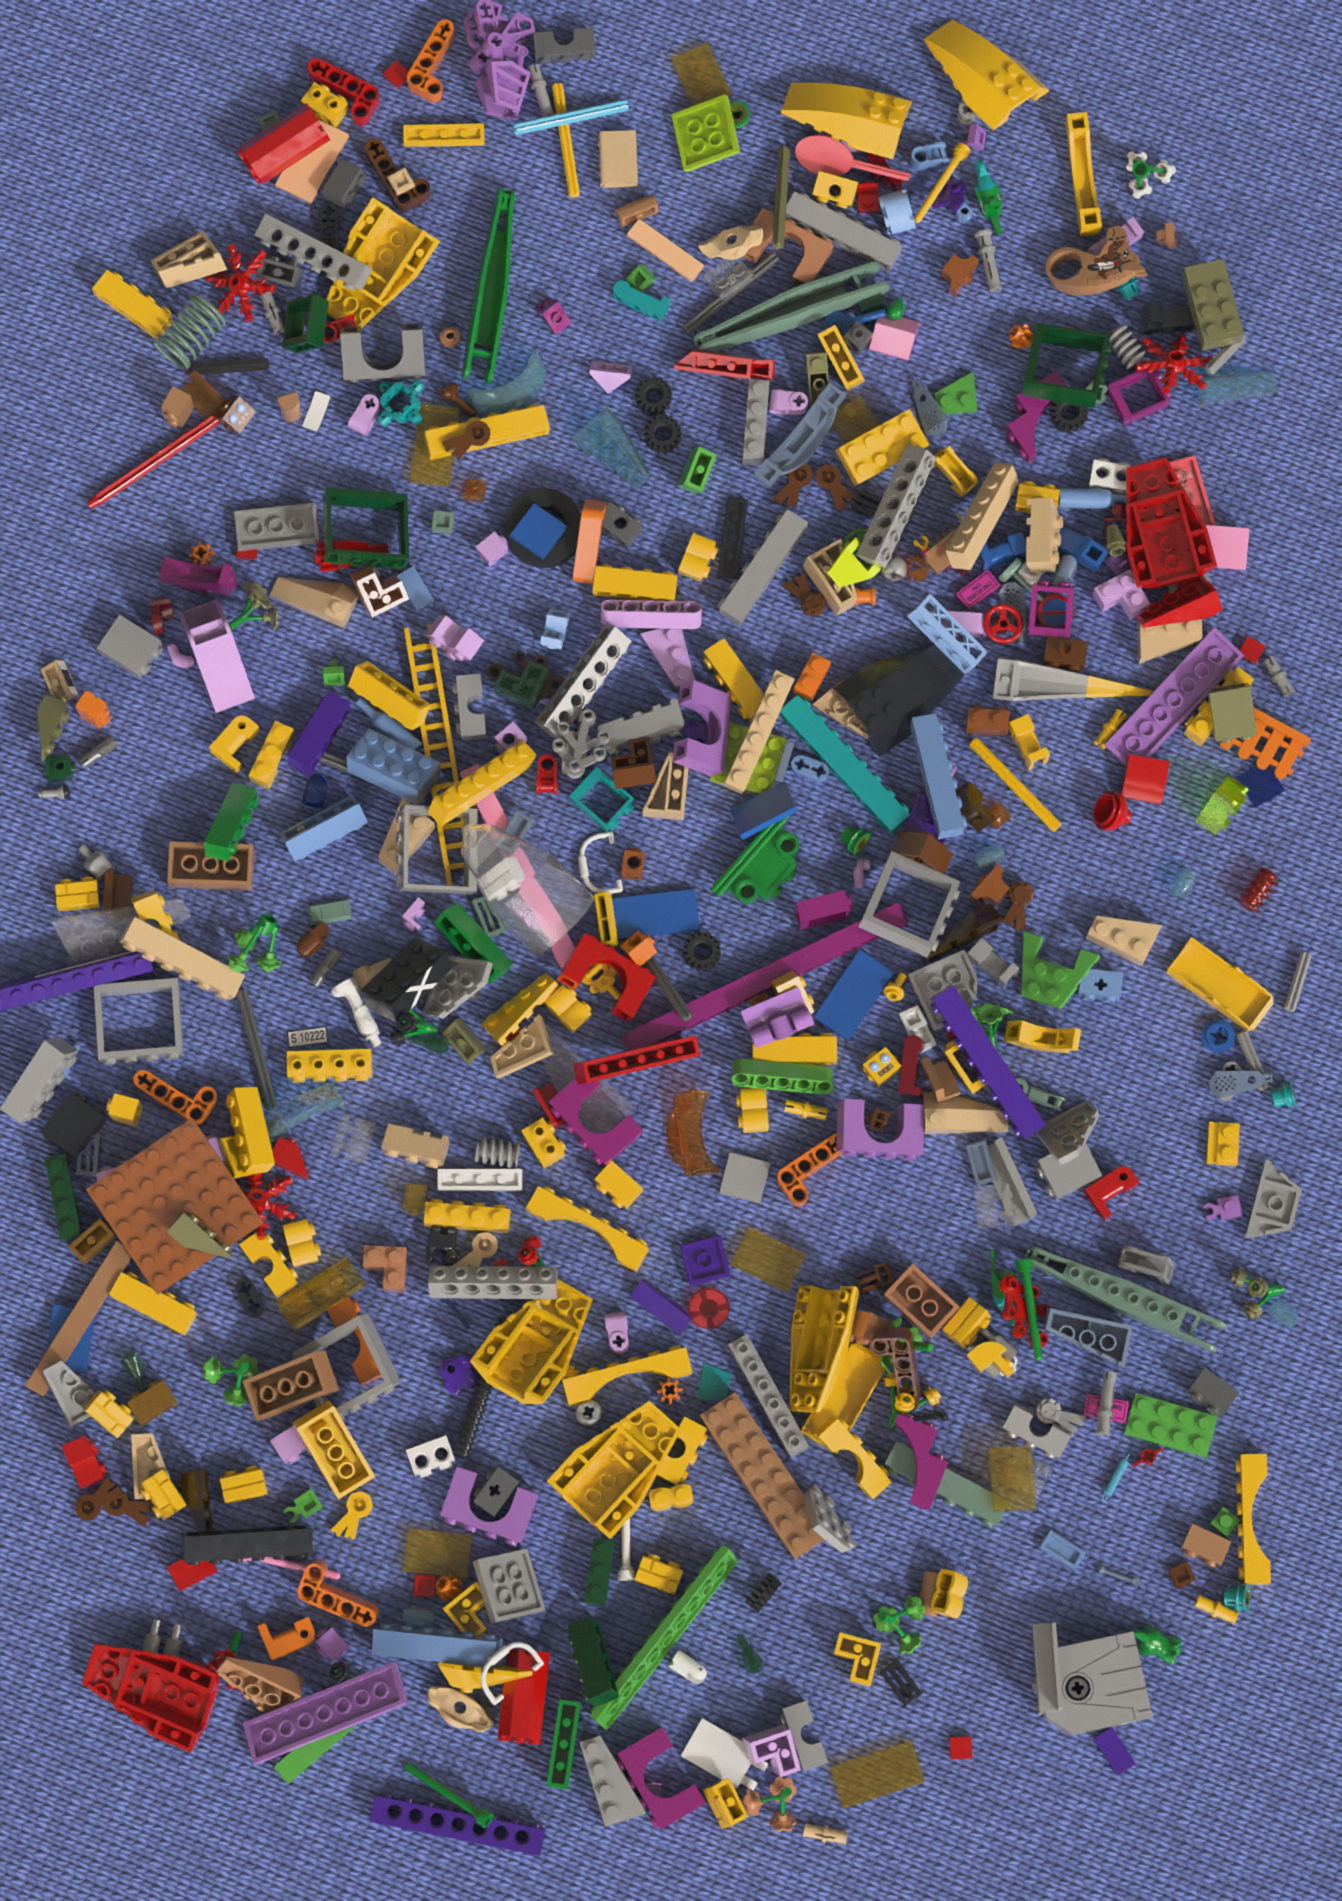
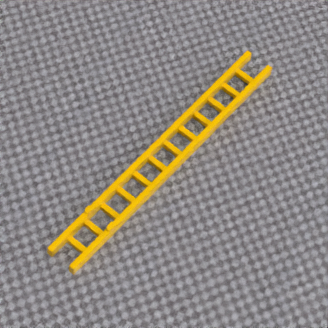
(427, 748)

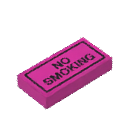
(977, 590)
(1119, 1408)

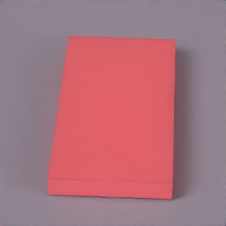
(1200, 497)

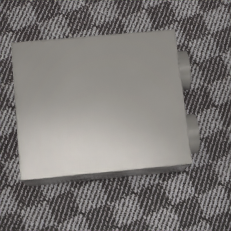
(130, 647)
(1070, 1176)

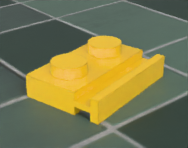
(1222, 1143)

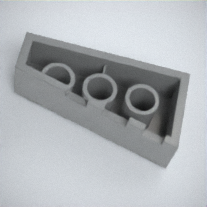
(655, 724)
(611, 1788)

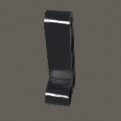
(1166, 320)

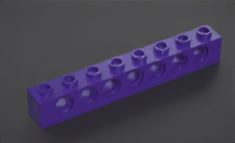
(381, 1816)

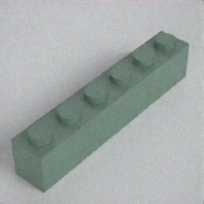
(953, 1487)

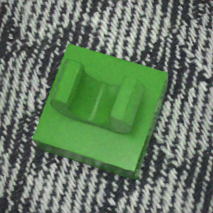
(333, 674)

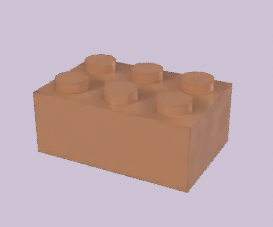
(921, 1302)

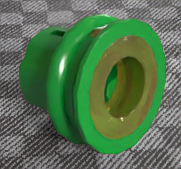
(740, 109)
(855, 839)

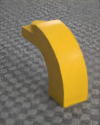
(1042, 1038)

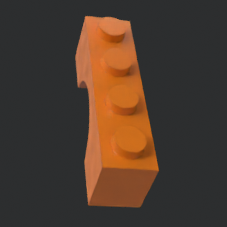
(364, 1364)

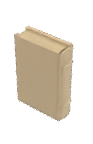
(618, 159)

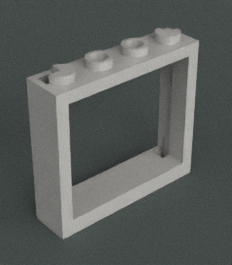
(469, 882)
(896, 934)
(137, 987)
(377, 1351)

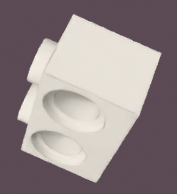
(1110, 481)
(429, 1451)

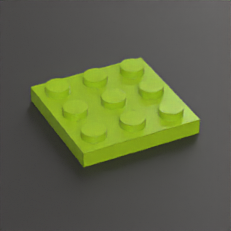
(705, 133)
(766, 767)

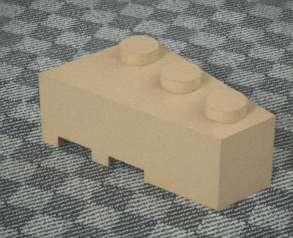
(188, 261)
(1044, 535)
(817, 566)
(1167, 638)
(669, 792)
(418, 831)
(1124, 937)
(415, 1146)

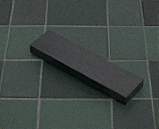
(732, 538)

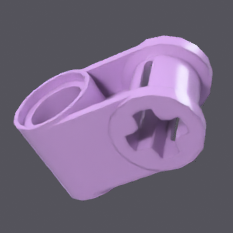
(785, 402)
(364, 418)
(617, 1328)

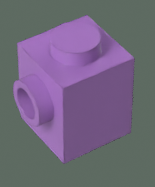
(331, 1644)

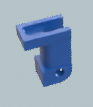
(1003, 552)

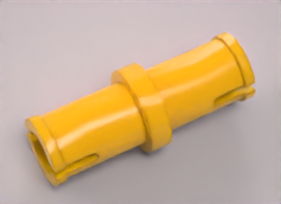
(1110, 728)
(805, 1109)
(1216, 1609)

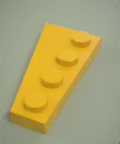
(520, 1007)

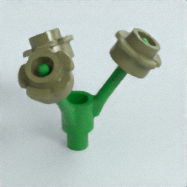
(1256, 1287)

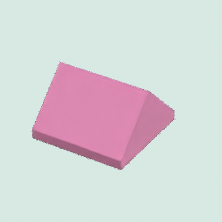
(894, 337)

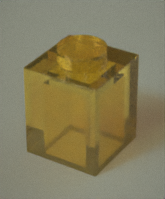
(415, 1199)

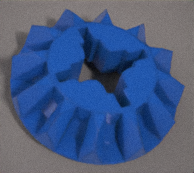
(1226, 1032)

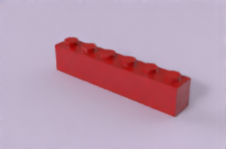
(636, 1059)

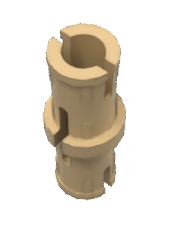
(825, 1833)

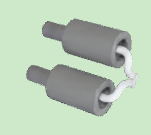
(1010, 1352)
(172, 1644)

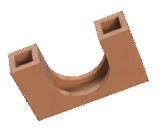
(815, 249)

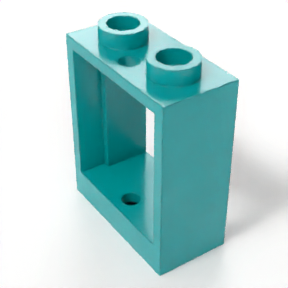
(583, 789)

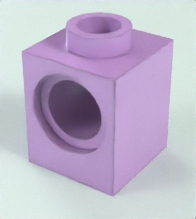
(492, 548)
(511, 730)

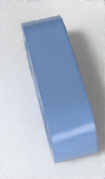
(812, 764)

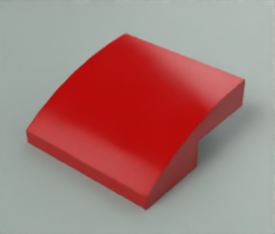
(1145, 779)

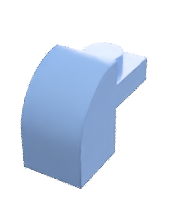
(555, 629)

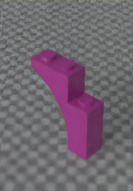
(1023, 428)
(198, 577)
(928, 1467)

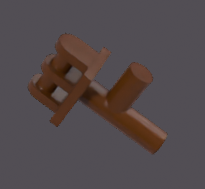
(875, 1119)

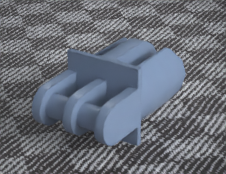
(1064, 570)

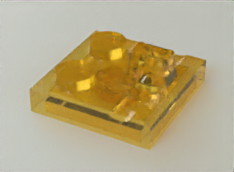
(854, 420)

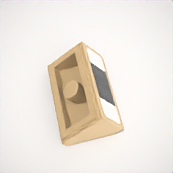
(59, 681)

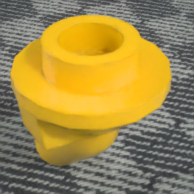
(895, 989)

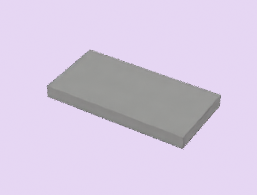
(276, 526)

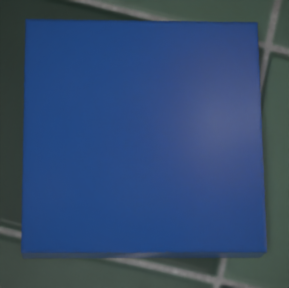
(538, 531)

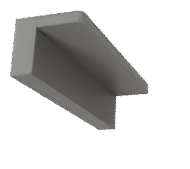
(1008, 1173)
(1047, 1667)

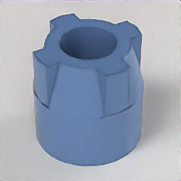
(964, 218)

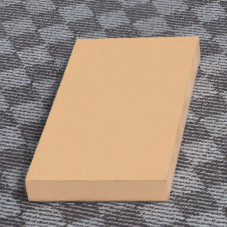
(309, 173)

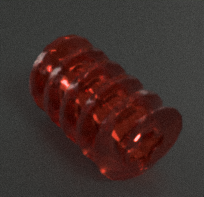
(1258, 890)

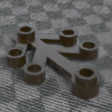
(551, 679)

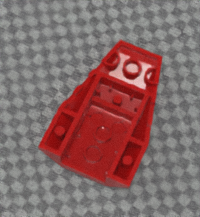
(1164, 528)
(156, 1691)

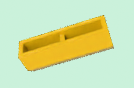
(610, 919)

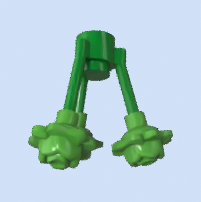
(247, 940)

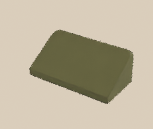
(464, 1040)

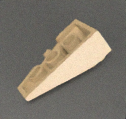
(961, 1116)

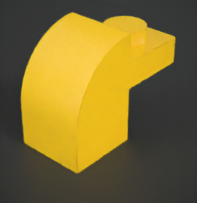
(989, 1353)

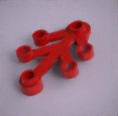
(1011, 1288)

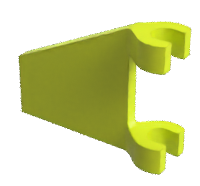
(847, 569)

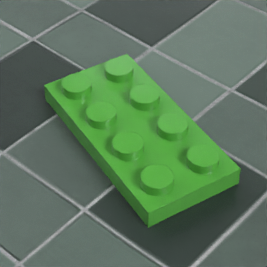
(1170, 1425)

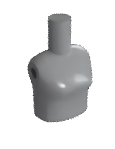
(96, 863)

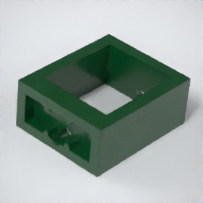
(295, 319)

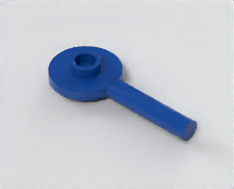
(844, 323)

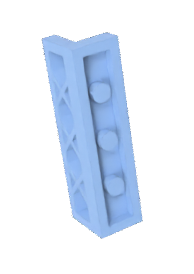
(931, 626)

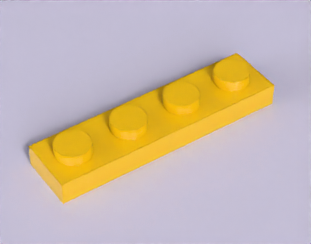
(444, 135)

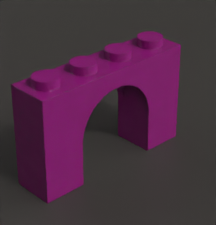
(603, 1146)
(663, 1810)

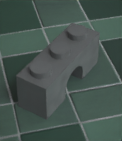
(549, 50)

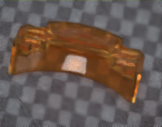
(685, 1134)

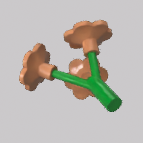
(782, 1791)

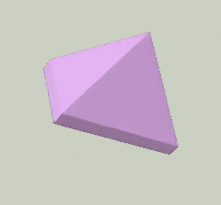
(610, 374)

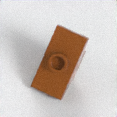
(959, 272)
(990, 887)

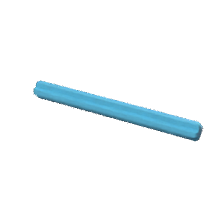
(570, 117)

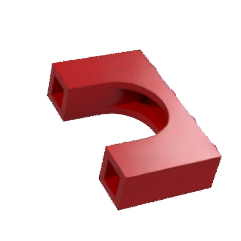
(634, 979)

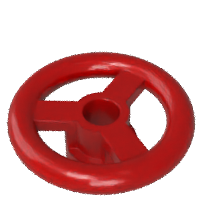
(996, 628)

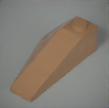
(262, 1683)

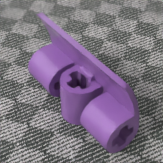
(777, 1018)

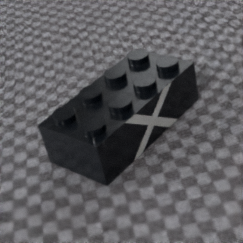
(406, 979)

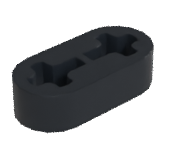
(245, 1301)

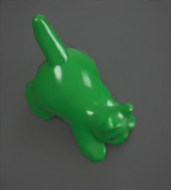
(1154, 1643)

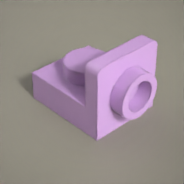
(415, 911)

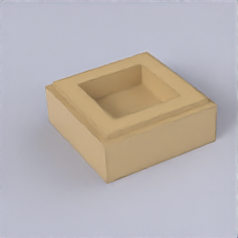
(401, 181)

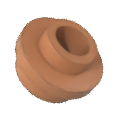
(450, 342)

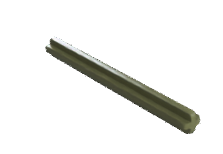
(780, 197)

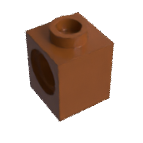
(629, 872)

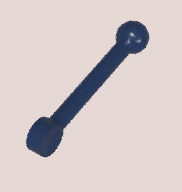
(466, 1325)

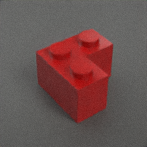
(84, 1462)

